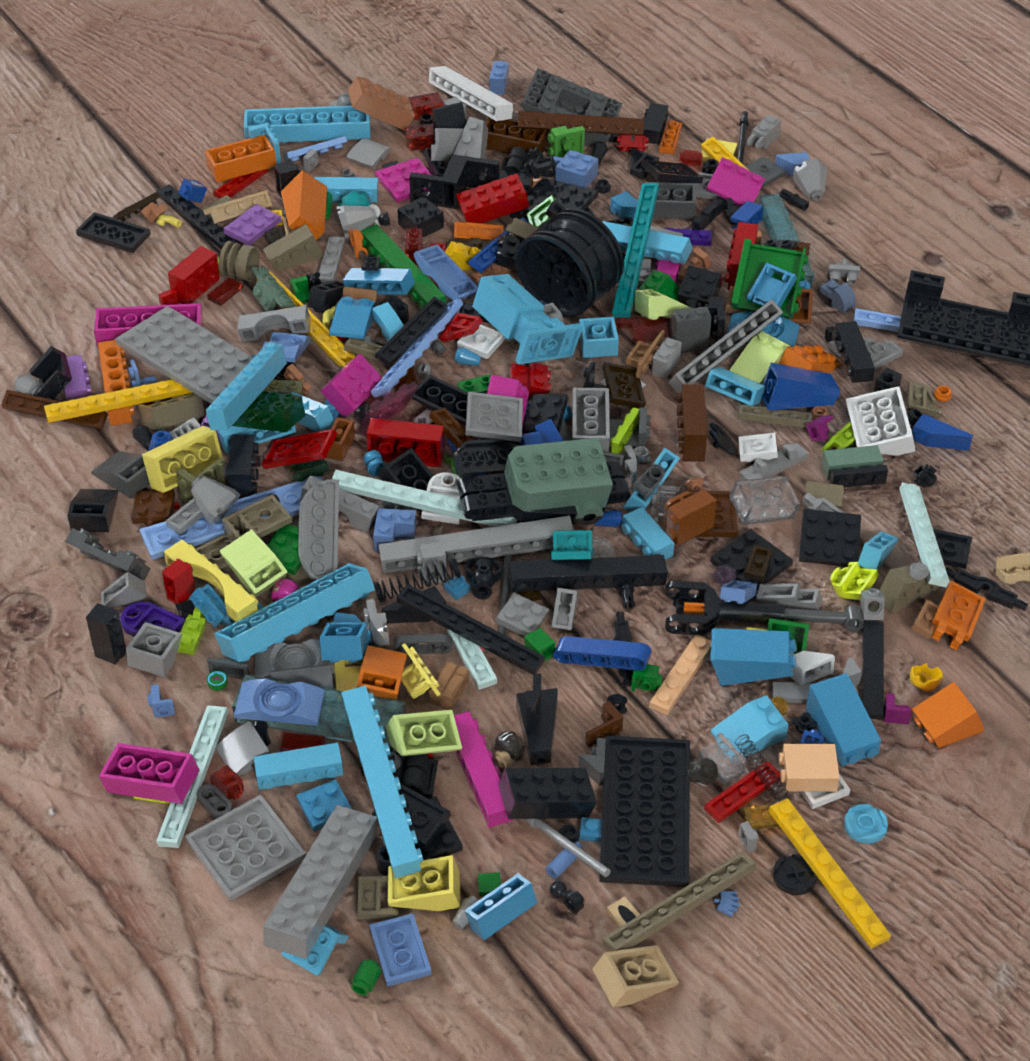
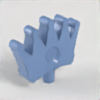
(727, 902)

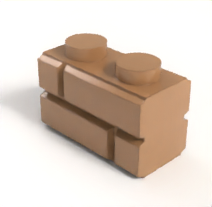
(452, 683)

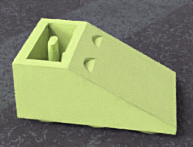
(655, 304)
(253, 563)

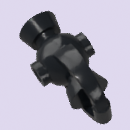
(483, 577)

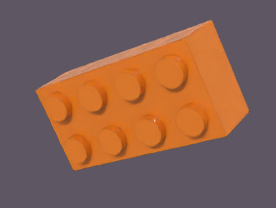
(240, 158)

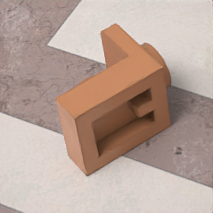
(152, 211)

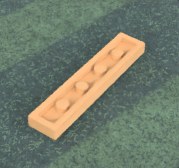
(681, 675)

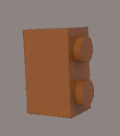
(345, 436)

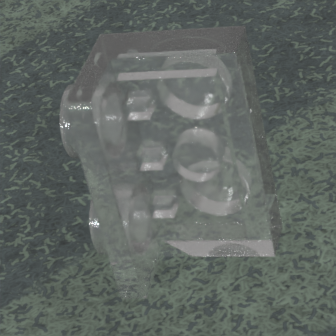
(728, 760)

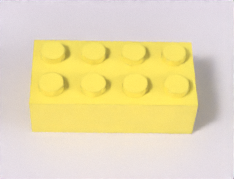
(190, 451)

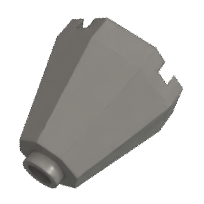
(811, 178)
(356, 218)
(213, 498)

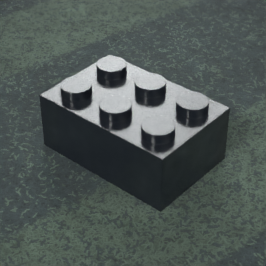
(243, 465)

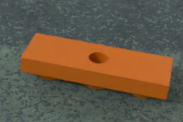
(670, 137)

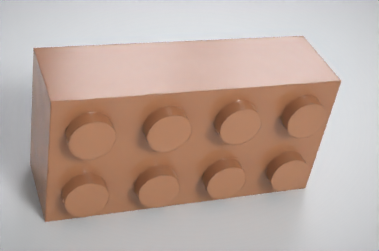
(381, 103)

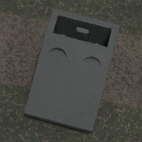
(124, 473)

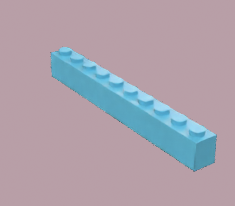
(381, 782)

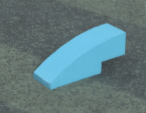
(387, 320)

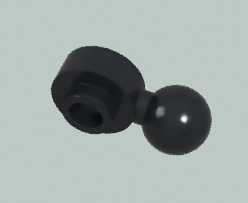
(572, 899)

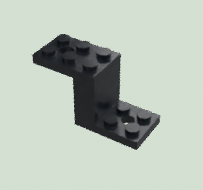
(459, 175)

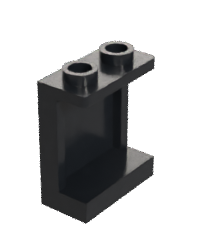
(52, 373)

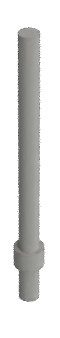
(570, 846)

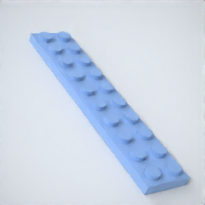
(160, 537)

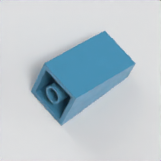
(751, 655)
(843, 719)

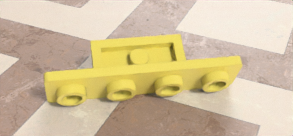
(417, 676)

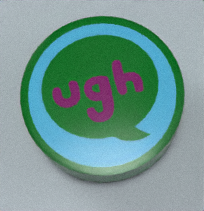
(217, 680)

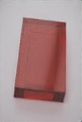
(224, 291)
(298, 741)

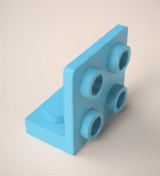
(321, 950)

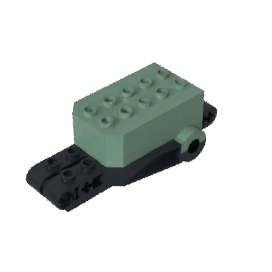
(547, 484)

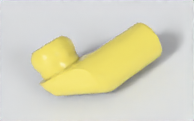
(169, 219)
(328, 316)

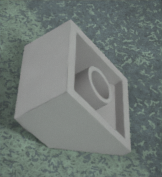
(153, 649)

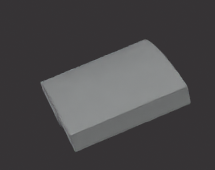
(445, 143)
(368, 153)
(240, 747)

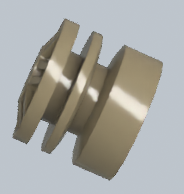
(238, 260)

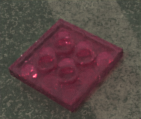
(390, 406)

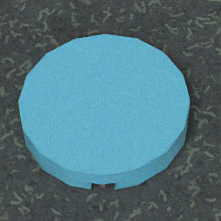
(865, 823)

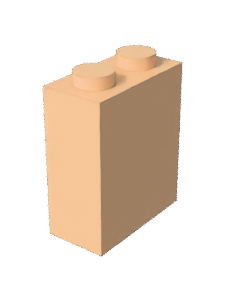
(809, 767)

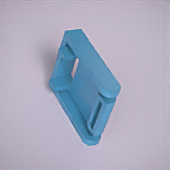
(769, 288)

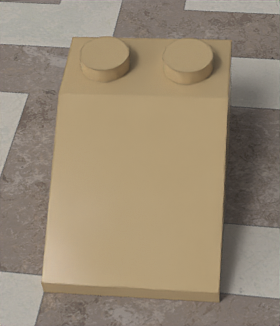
(634, 974)

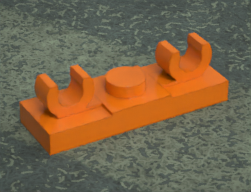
(477, 230)

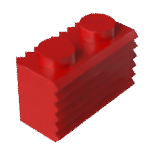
(178, 581)

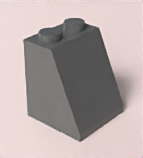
(691, 328)

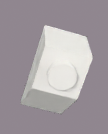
(812, 666)

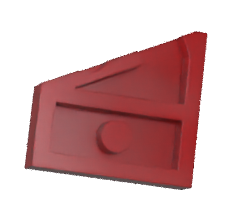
(460, 326)

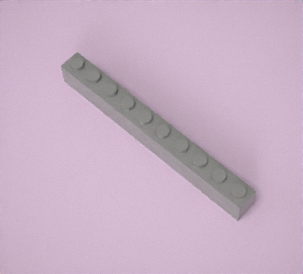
(476, 543)

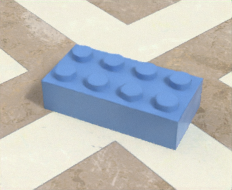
(738, 591)

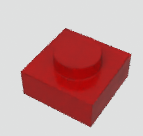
(168, 297)

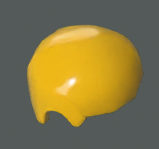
(925, 678)

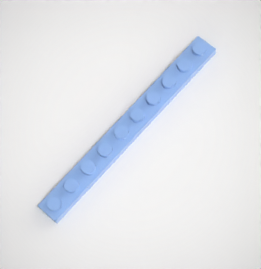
(415, 351)

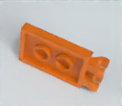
(957, 614)

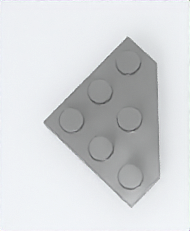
(880, 352)

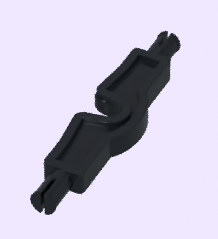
(995, 592)
(622, 633)

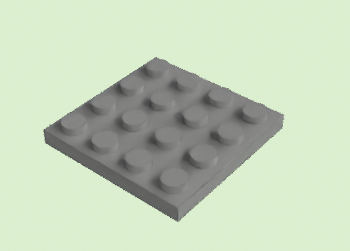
(245, 847)

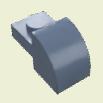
(841, 295)

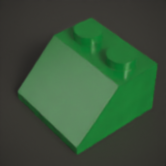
(661, 283)

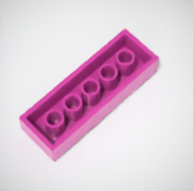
(115, 321)

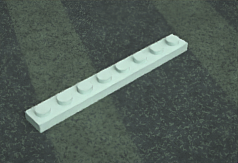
(924, 534)
(202, 751)

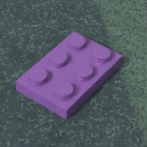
(252, 224)

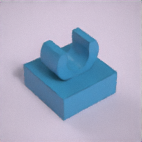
(457, 587)

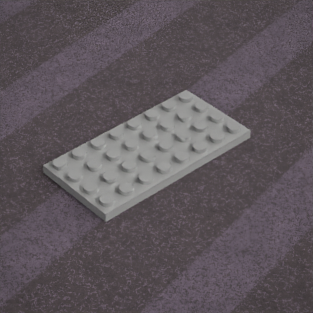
(185, 352)

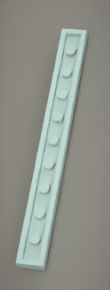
(409, 497)

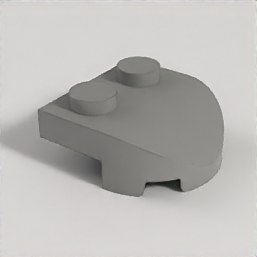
(376, 625)

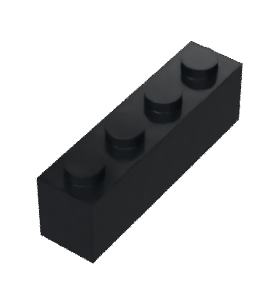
(853, 352)

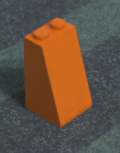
(305, 203)

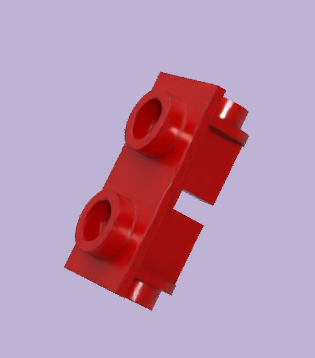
(626, 143)

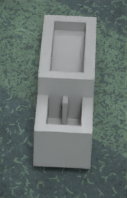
(790, 596)

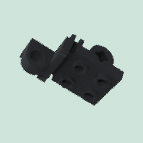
(529, 162)
(416, 773)

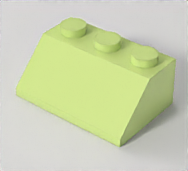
(423, 733)

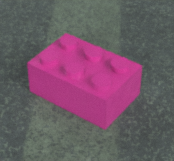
(351, 385)

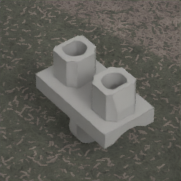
(843, 270)

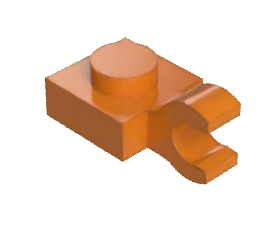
(356, 241)

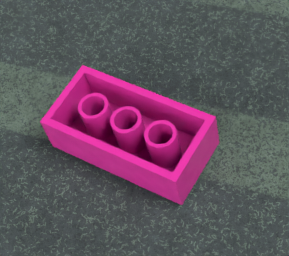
(149, 773)

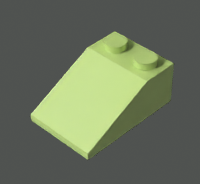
(757, 356)

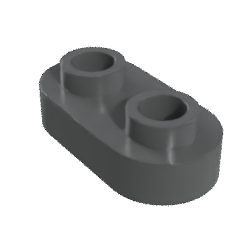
(216, 803)

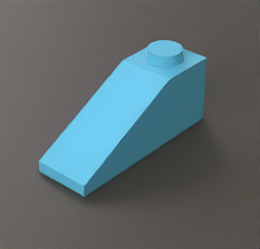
(877, 550)

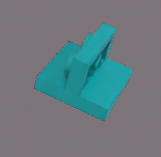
(572, 544)

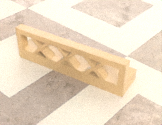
(238, 206)

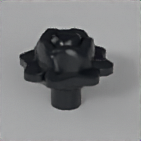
(362, 410)

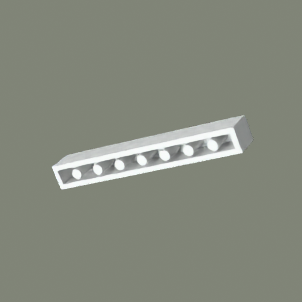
(471, 93)

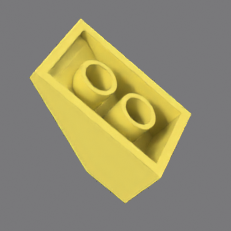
(430, 889)

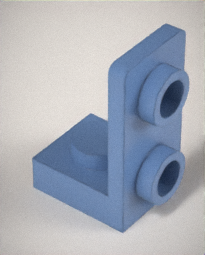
(133, 371)

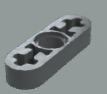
(436, 643)

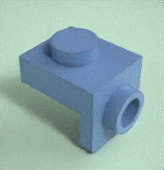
(160, 707)

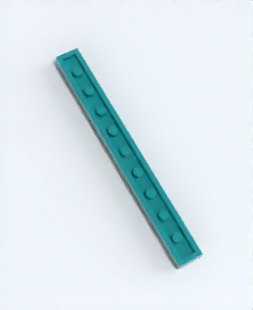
(635, 250)

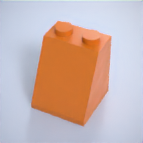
(947, 717)

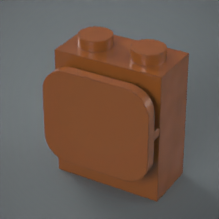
(689, 515)

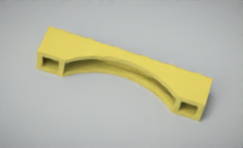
(237, 601)

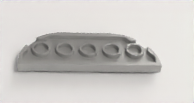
(319, 529)

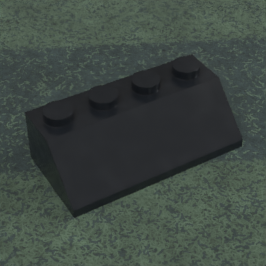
(442, 395)

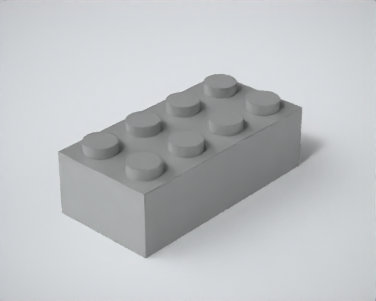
(591, 415)

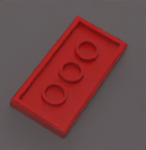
(299, 449)

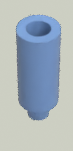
(561, 862)

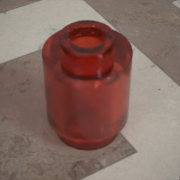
(691, 158)

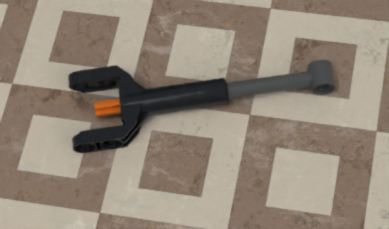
(716, 609)

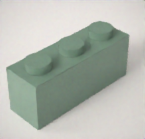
(851, 458)

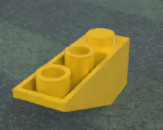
(461, 254)

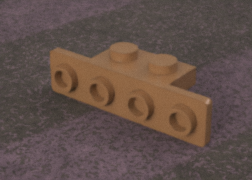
(642, 354)

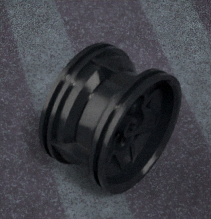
(570, 261)

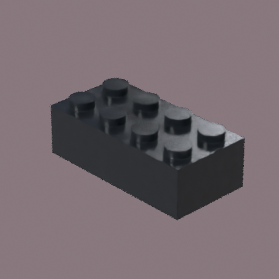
(547, 793)

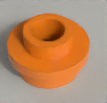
(943, 393)

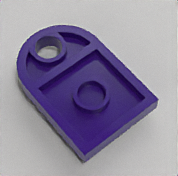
(150, 614)

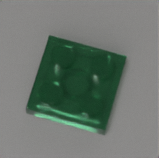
(301, 471)

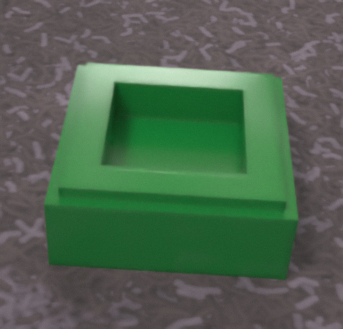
(488, 882)

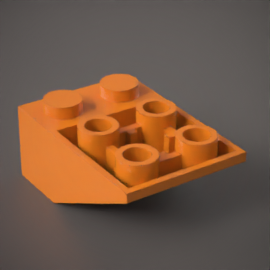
(810, 358)
(382, 672)

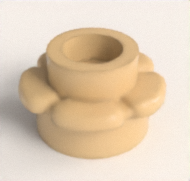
(502, 760)

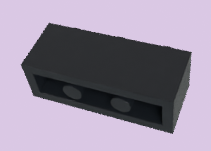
(655, 122)
(106, 633)

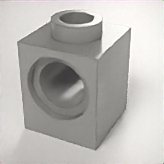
(873, 612)

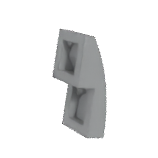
(630, 460)

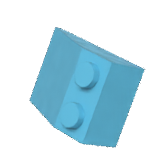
(759, 721)

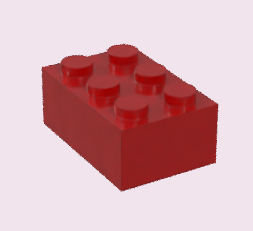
(194, 275)

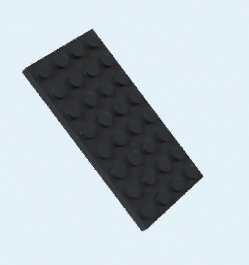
(646, 811)

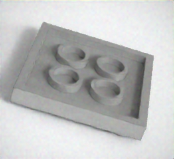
(494, 416)

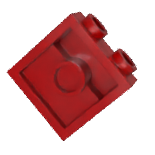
(533, 377)

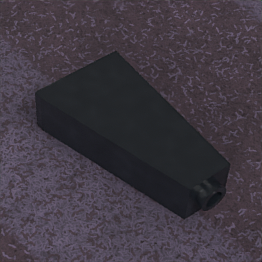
(540, 741)

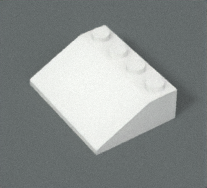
(881, 421)

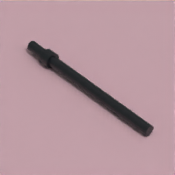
(744, 122)

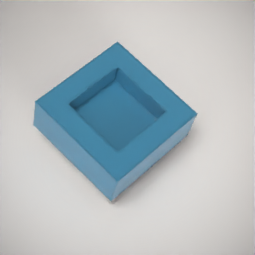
(591, 829)

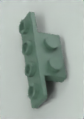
(268, 291)

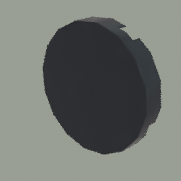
(794, 875)

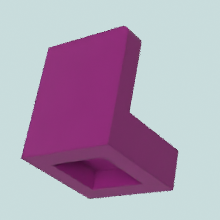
(818, 428)
(895, 713)

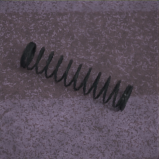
(453, 564)

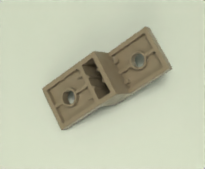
(243, 521)

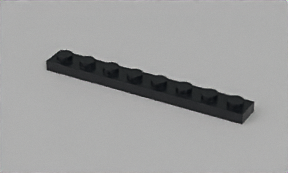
(195, 216)
(471, 629)

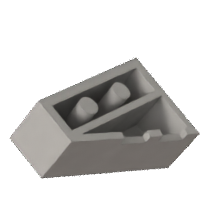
(473, 140)

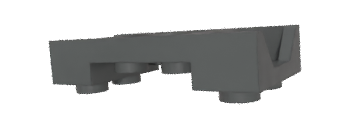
(121, 561)

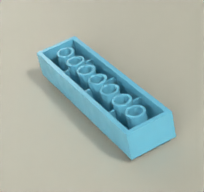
(311, 123)
(294, 612)

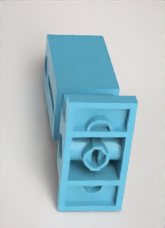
(522, 318)

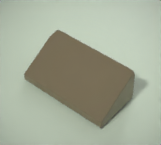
(830, 492)

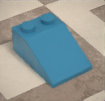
(352, 318)

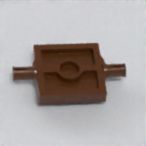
(153, 507)

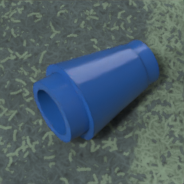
(611, 519)

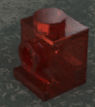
(228, 782)

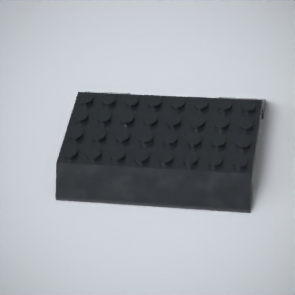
(962, 326)

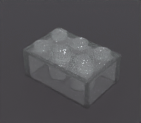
(764, 500)

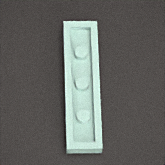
(474, 660)

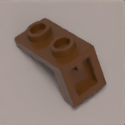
(612, 724)

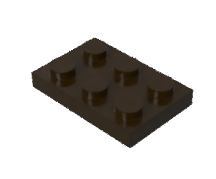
(623, 385)

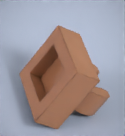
(700, 258)

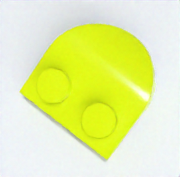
(852, 580)

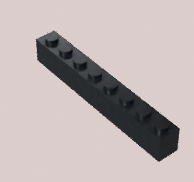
(587, 573)

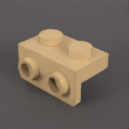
(1013, 568)

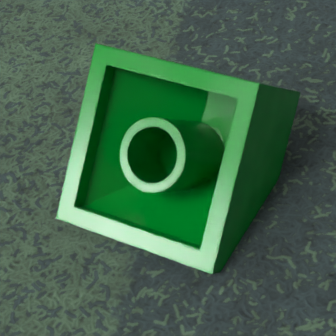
(797, 631)

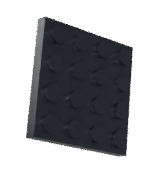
(567, 195)

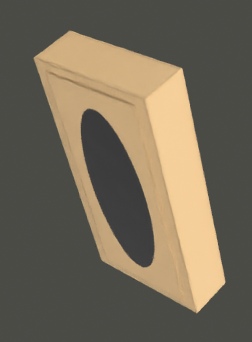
(622, 911)

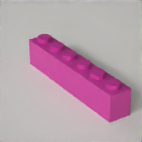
(479, 770)

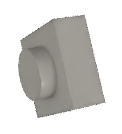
(310, 160)
(748, 836)

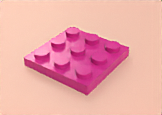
(397, 180)

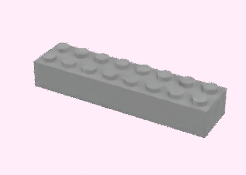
(320, 882)

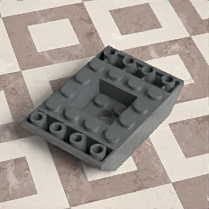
(556, 95)

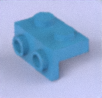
(209, 604)

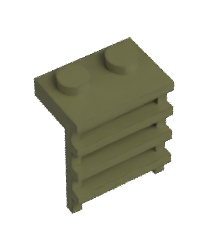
(185, 479)

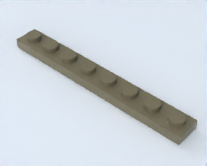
(679, 903)

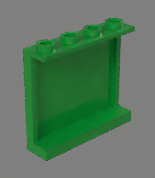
(750, 266)

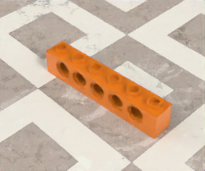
(115, 378)

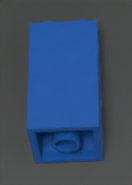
(798, 388)

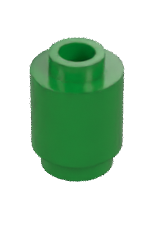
(365, 977)

